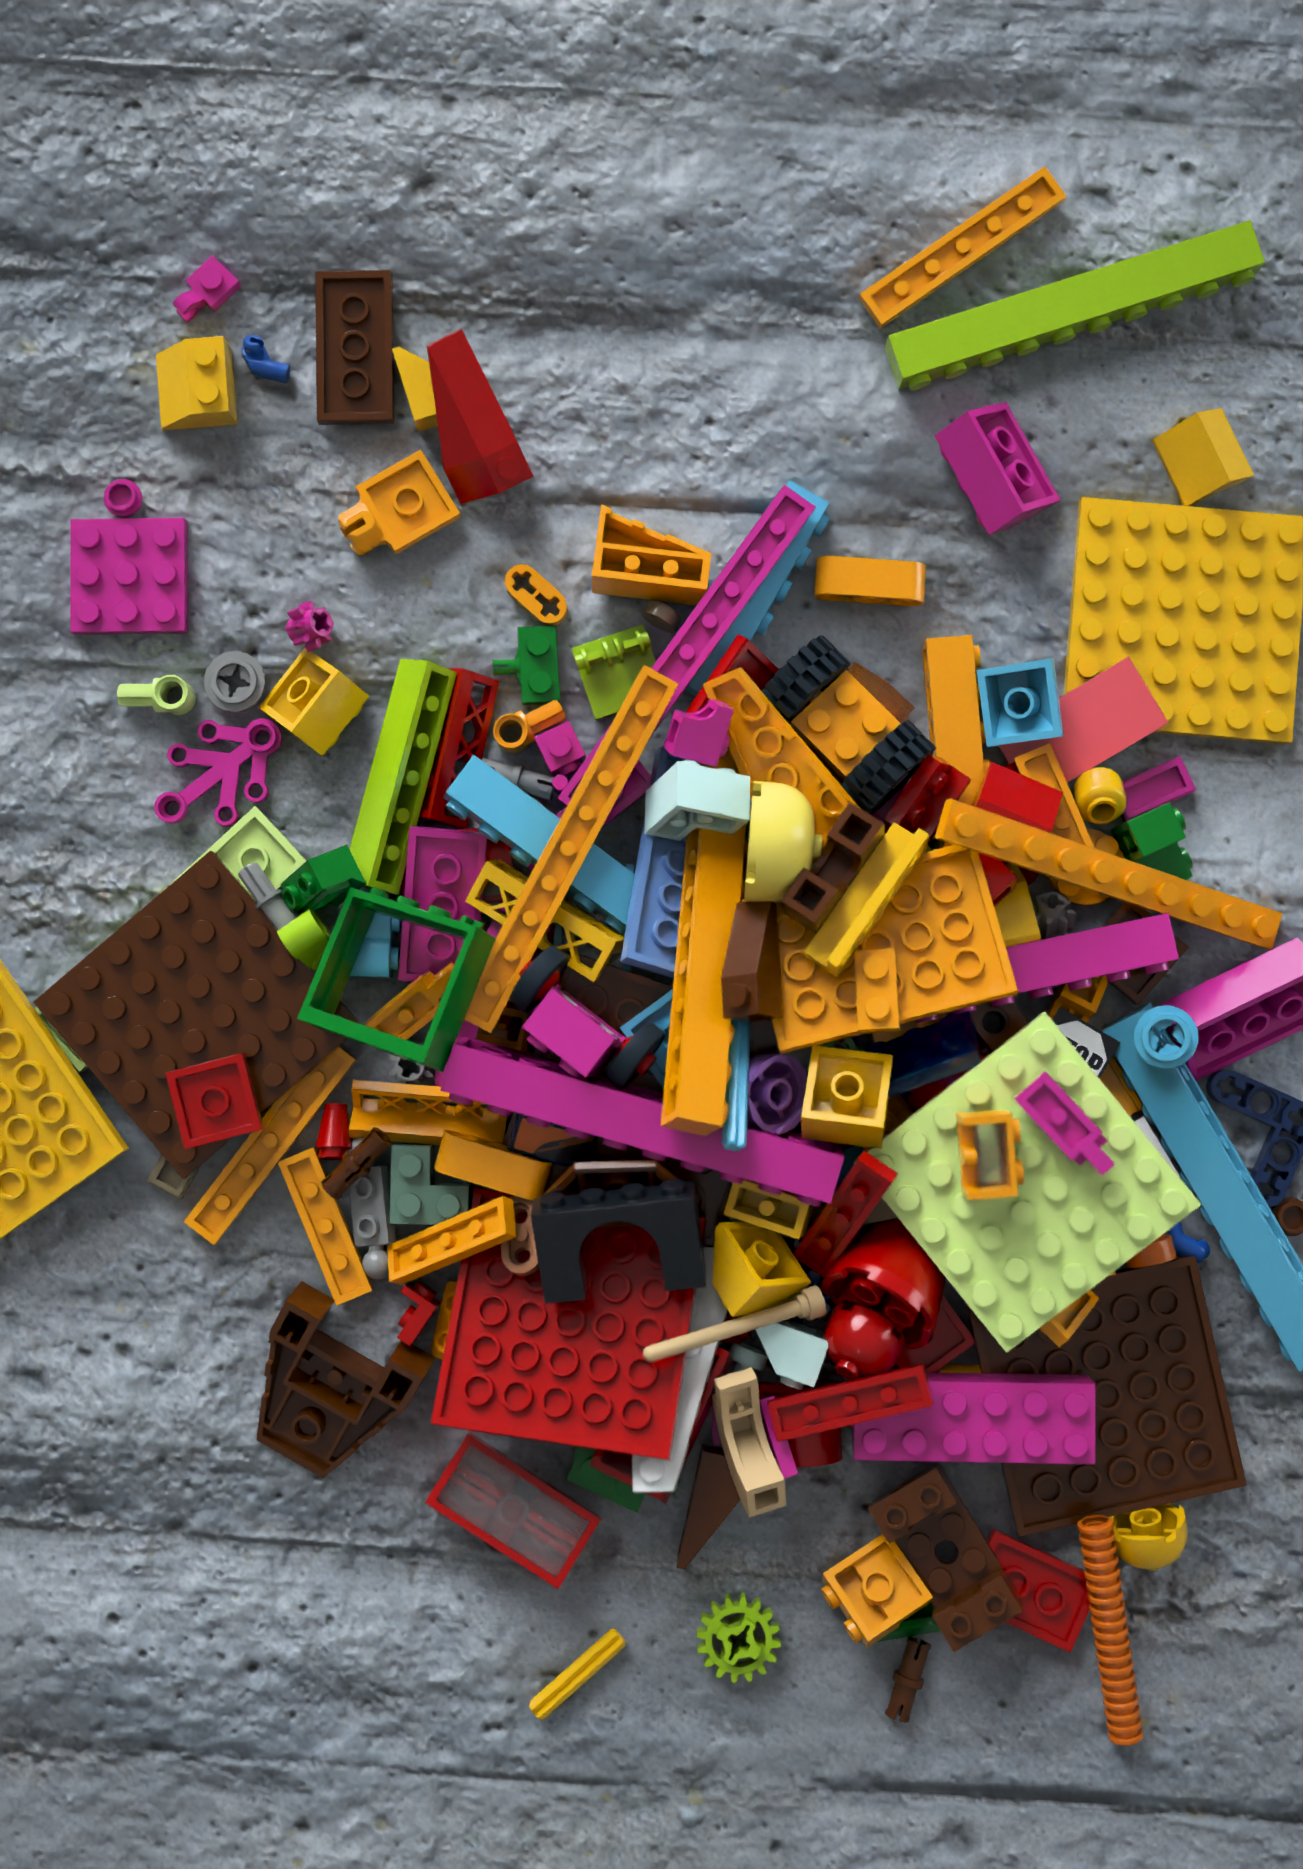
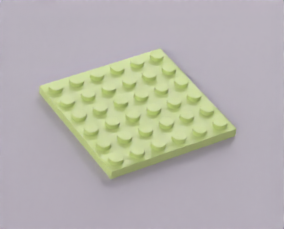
(1067, 1227)

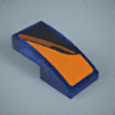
(550, 1143)

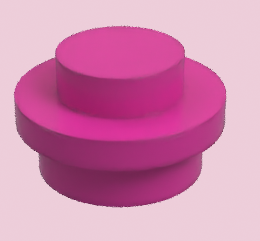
(123, 498)

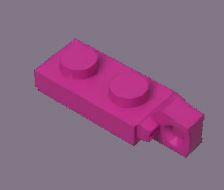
(1064, 1122)

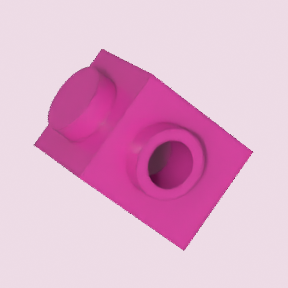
(561, 749)

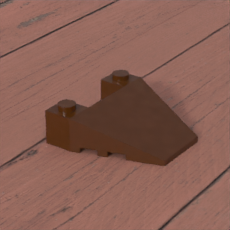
(325, 1395)

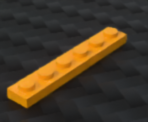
(962, 247)
(266, 1148)

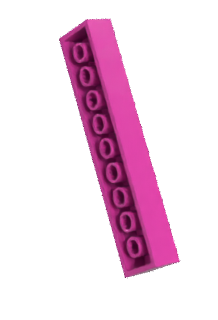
(633, 1118)

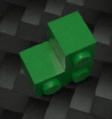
(1153, 841)

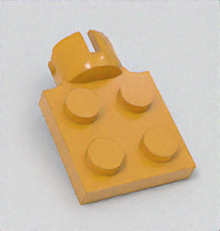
(398, 507)

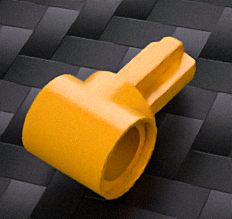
(531, 724)

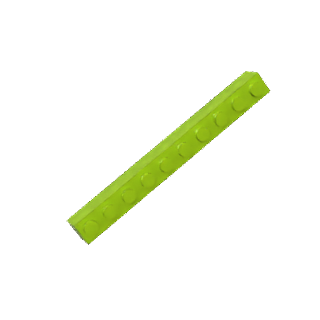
(1074, 305)

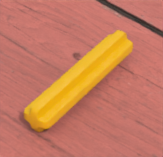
(577, 1674)

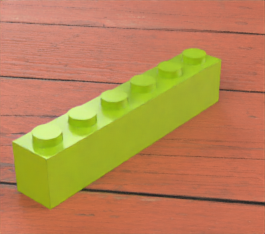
(400, 771)

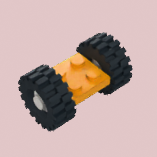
(847, 724)

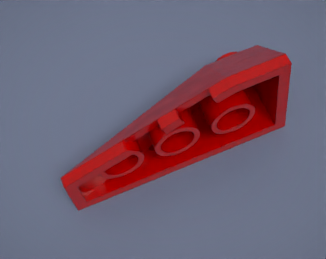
(474, 435)

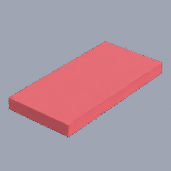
(1099, 720)

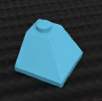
(1020, 702)

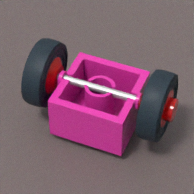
(574, 1031)

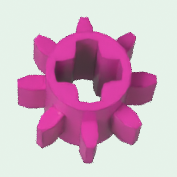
(309, 626)

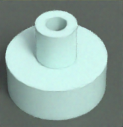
(747, 1357)

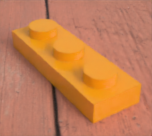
(1044, 767)

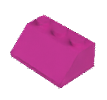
(996, 467)

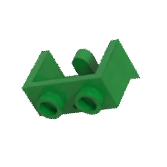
(322, 881)

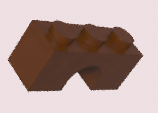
(845, 853)

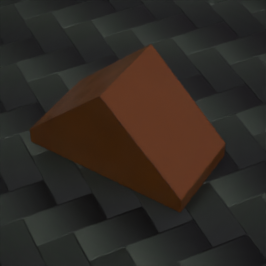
(509, 1031)

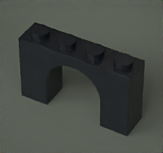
(662, 1210)

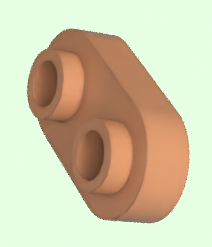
(523, 1241)

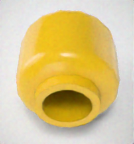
(1099, 795)

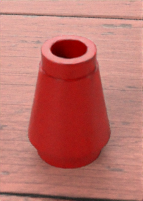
(333, 1133)

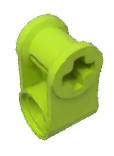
(306, 938)

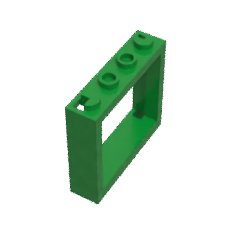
(343, 951)

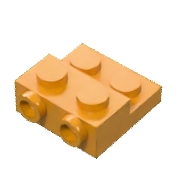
(874, 1590)

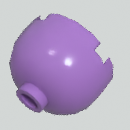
(775, 1092)

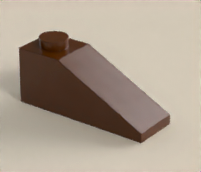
(752, 965)
(709, 1504)

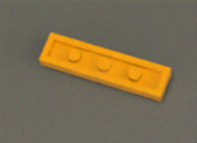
(325, 1227)
(451, 1240)

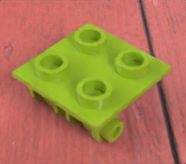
(611, 666)

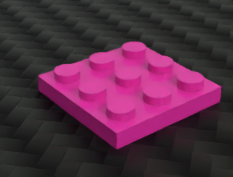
(129, 576)

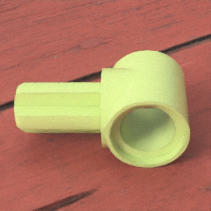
(156, 695)

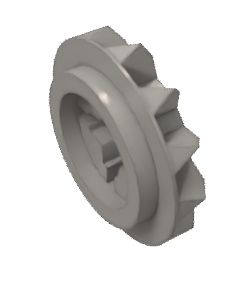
(226, 667)

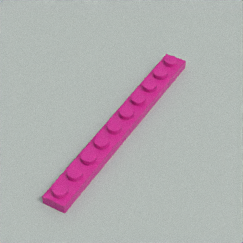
(723, 601)

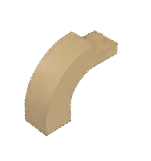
(746, 1444)

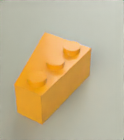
(645, 563)

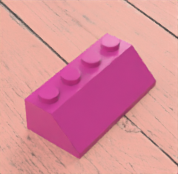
(1244, 1008)

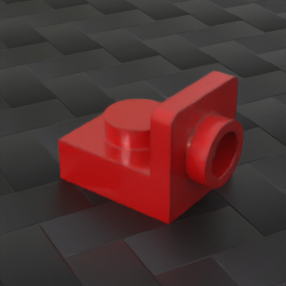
(416, 1319)

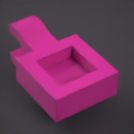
(209, 286)

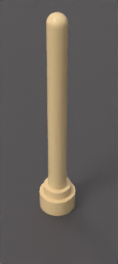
(807, 1304)

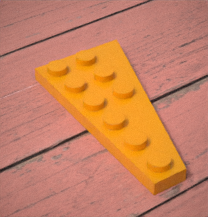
(773, 751)

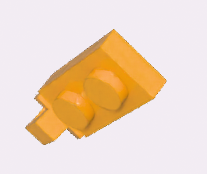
(412, 1006)

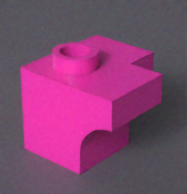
(700, 734)

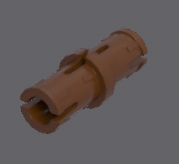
(356, 1163)
(908, 1679)

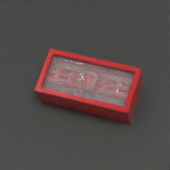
(513, 1510)

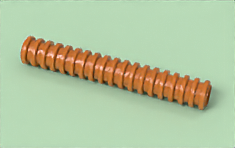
(1110, 1630)

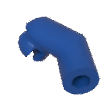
(260, 362)
(1188, 1246)

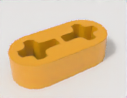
(542, 589)

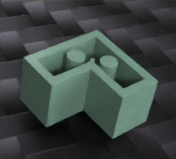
(413, 1189)

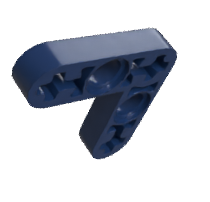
(1275, 1117)

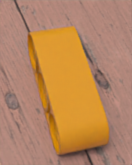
(870, 581)
(491, 1165)

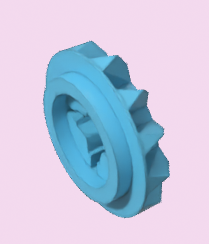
(1169, 1055)

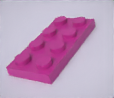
(439, 874)

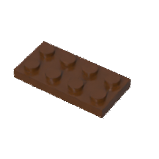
(354, 347)

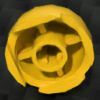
(1151, 1536)

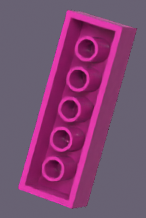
(989, 1421)

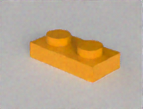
(876, 990)

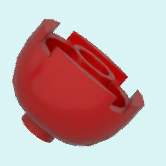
(861, 1342)

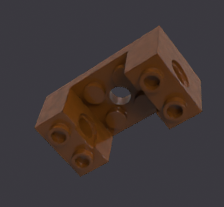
(973, 1589)

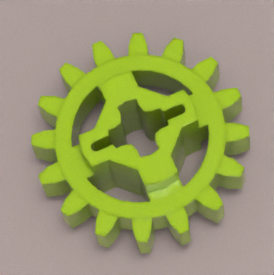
(751, 1647)

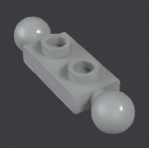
(372, 1217)

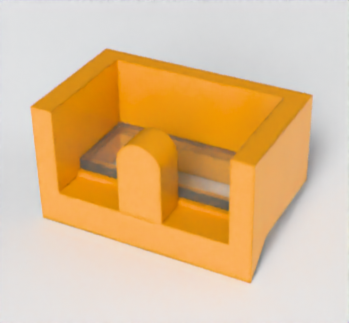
(988, 1154)

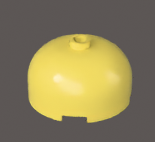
(779, 841)

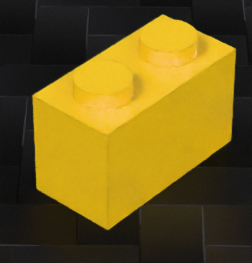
(767, 1210)

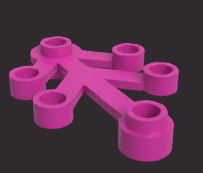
(223, 767)

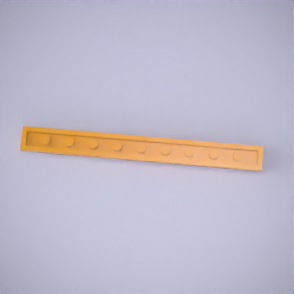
(569, 844)
(1107, 874)

